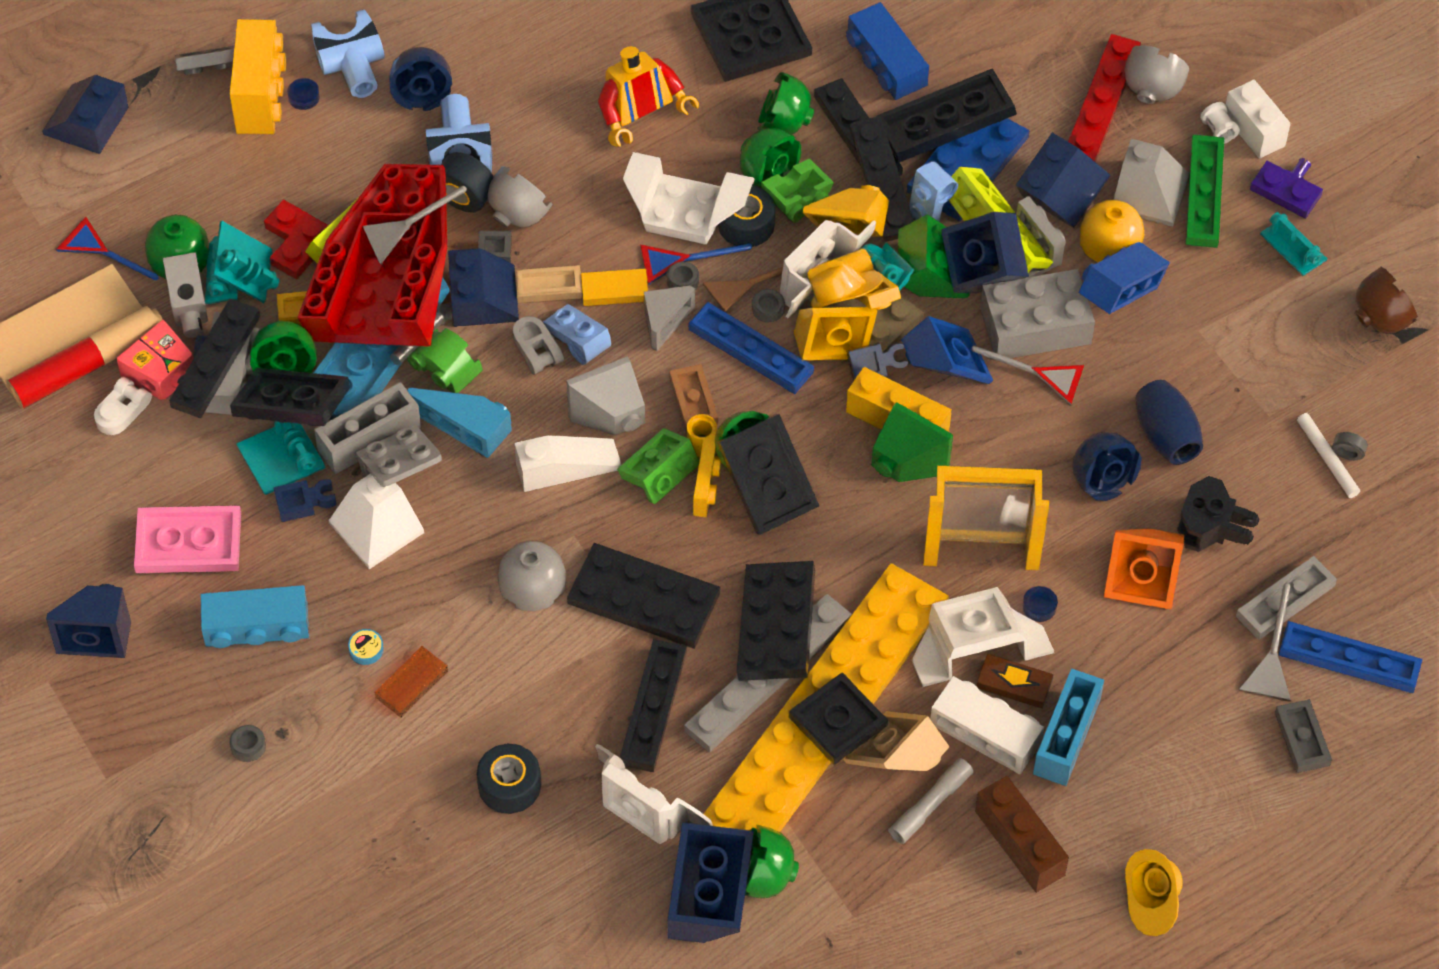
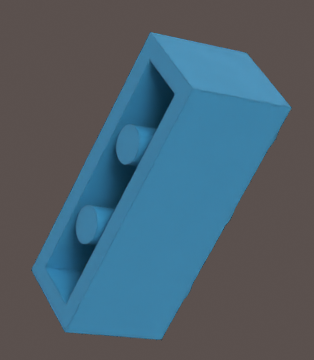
(254, 616)
(1068, 727)

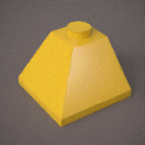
(852, 209)
(833, 331)

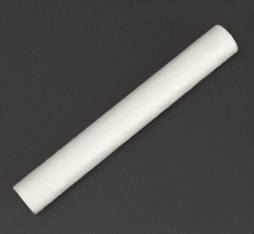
(1328, 455)

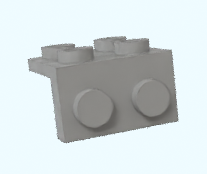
(1047, 236)
(398, 456)

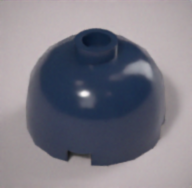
(420, 78)
(1105, 465)

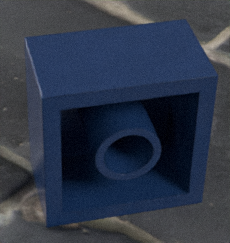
(984, 251)

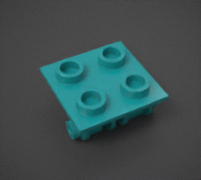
(244, 262)
(280, 455)

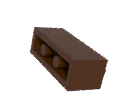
(1021, 834)

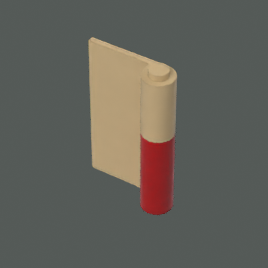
(70, 335)

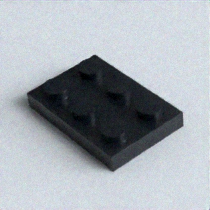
(290, 396)
(768, 474)

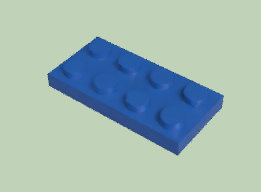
(984, 149)

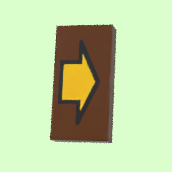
(1014, 681)

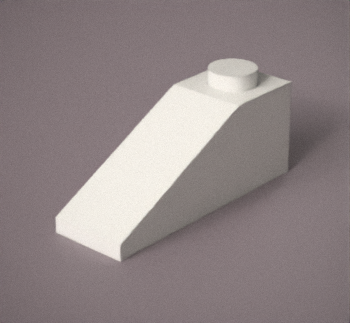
(563, 459)

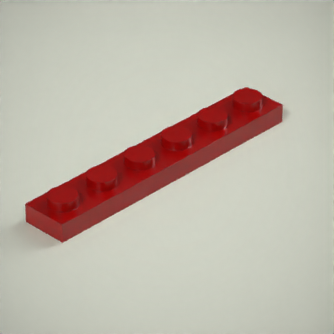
(1102, 97)

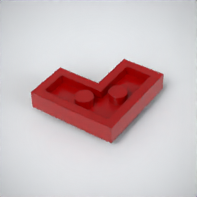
(298, 231)

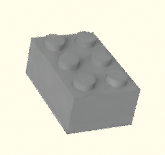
(1037, 314)

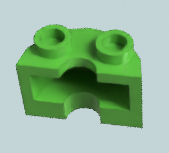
(797, 189)
(446, 360)

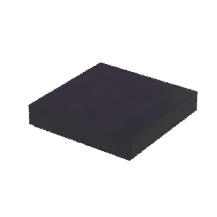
(838, 718)

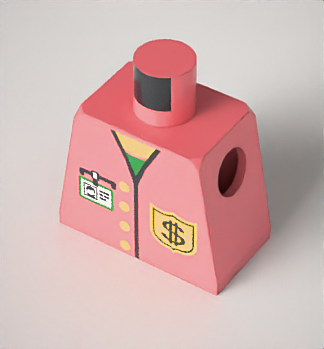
(156, 361)

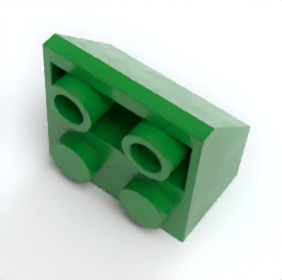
(924, 250)

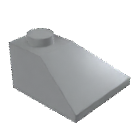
(1151, 182)
(607, 399)

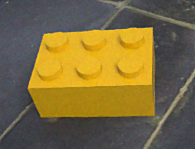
(257, 77)

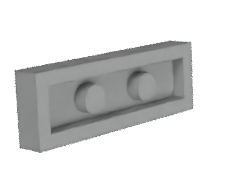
(1306, 585)

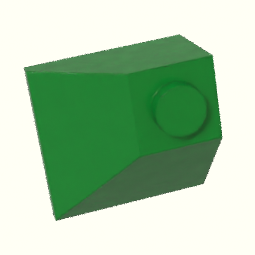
(910, 446)

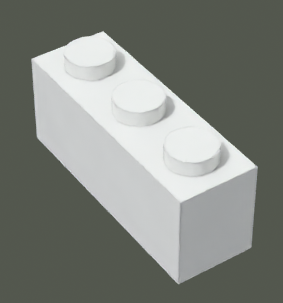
(987, 724)

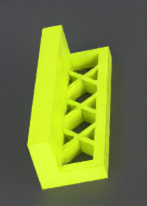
(979, 196)

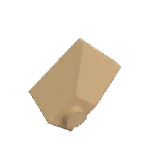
(904, 744)

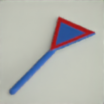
(86, 240)
(658, 260)

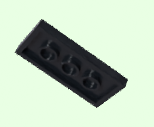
(947, 115)
(644, 595)
(776, 621)

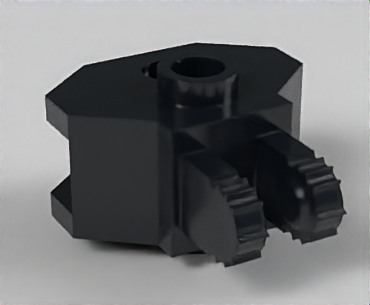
(1209, 515)

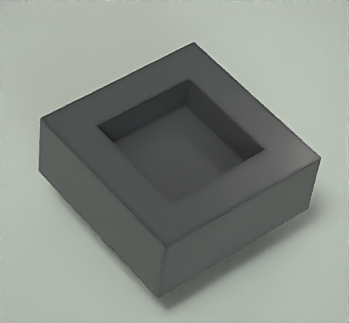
(496, 243)

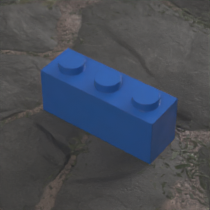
(887, 51)
(1123, 277)

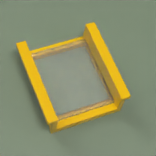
(987, 507)

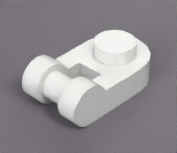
(112, 415)

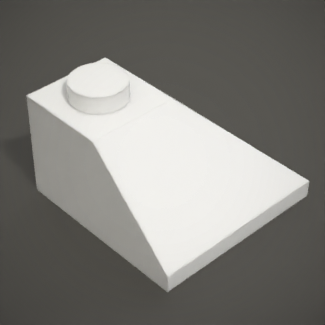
(375, 520)

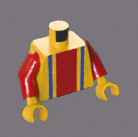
(636, 89)

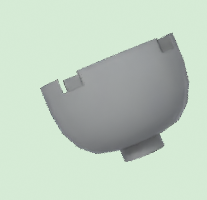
(1154, 75)
(516, 200)
(531, 576)

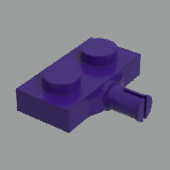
(1287, 187)

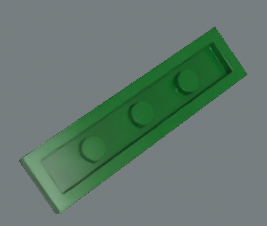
(1205, 191)

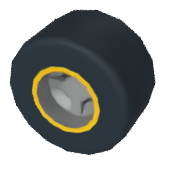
(468, 172)
(752, 222)
(503, 766)

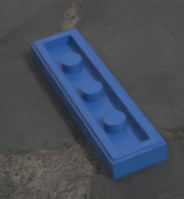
(751, 347)
(1350, 657)

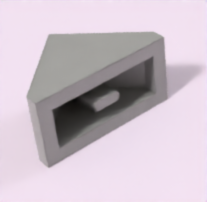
(666, 311)

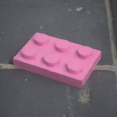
(187, 539)

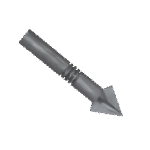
(443, 313)

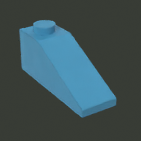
(465, 417)

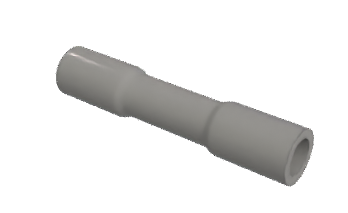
(916, 815)

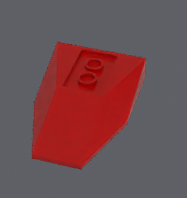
(388, 302)

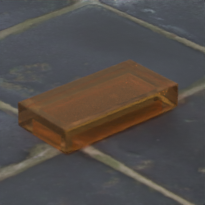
(411, 681)

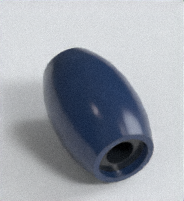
(1169, 422)

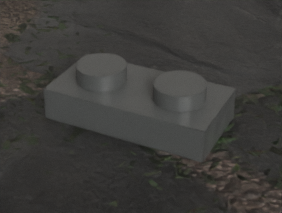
(195, 61)
(1303, 736)

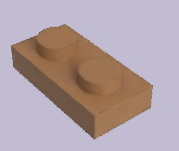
(692, 393)

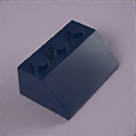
(709, 882)

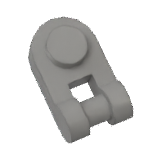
(531, 334)

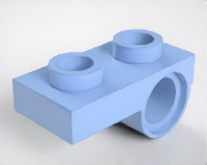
(930, 191)
(580, 332)

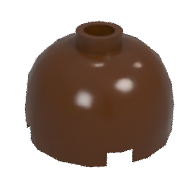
(1383, 303)

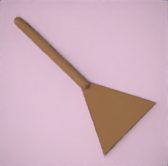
(728, 292)

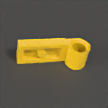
(884, 293)
(709, 463)

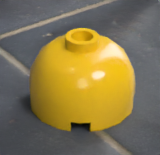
(1110, 228)

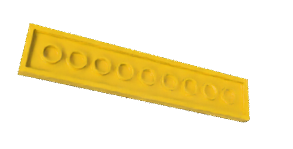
(870, 653)

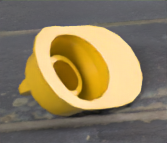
(839, 281)
(1152, 891)

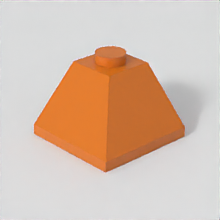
(1144, 567)

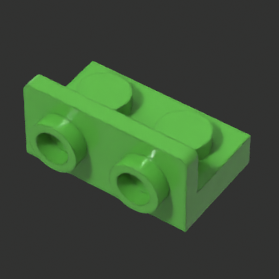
(660, 464)

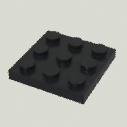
(750, 34)

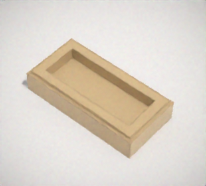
(548, 284)

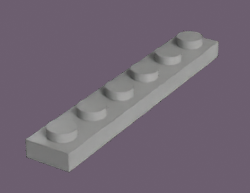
(743, 697)

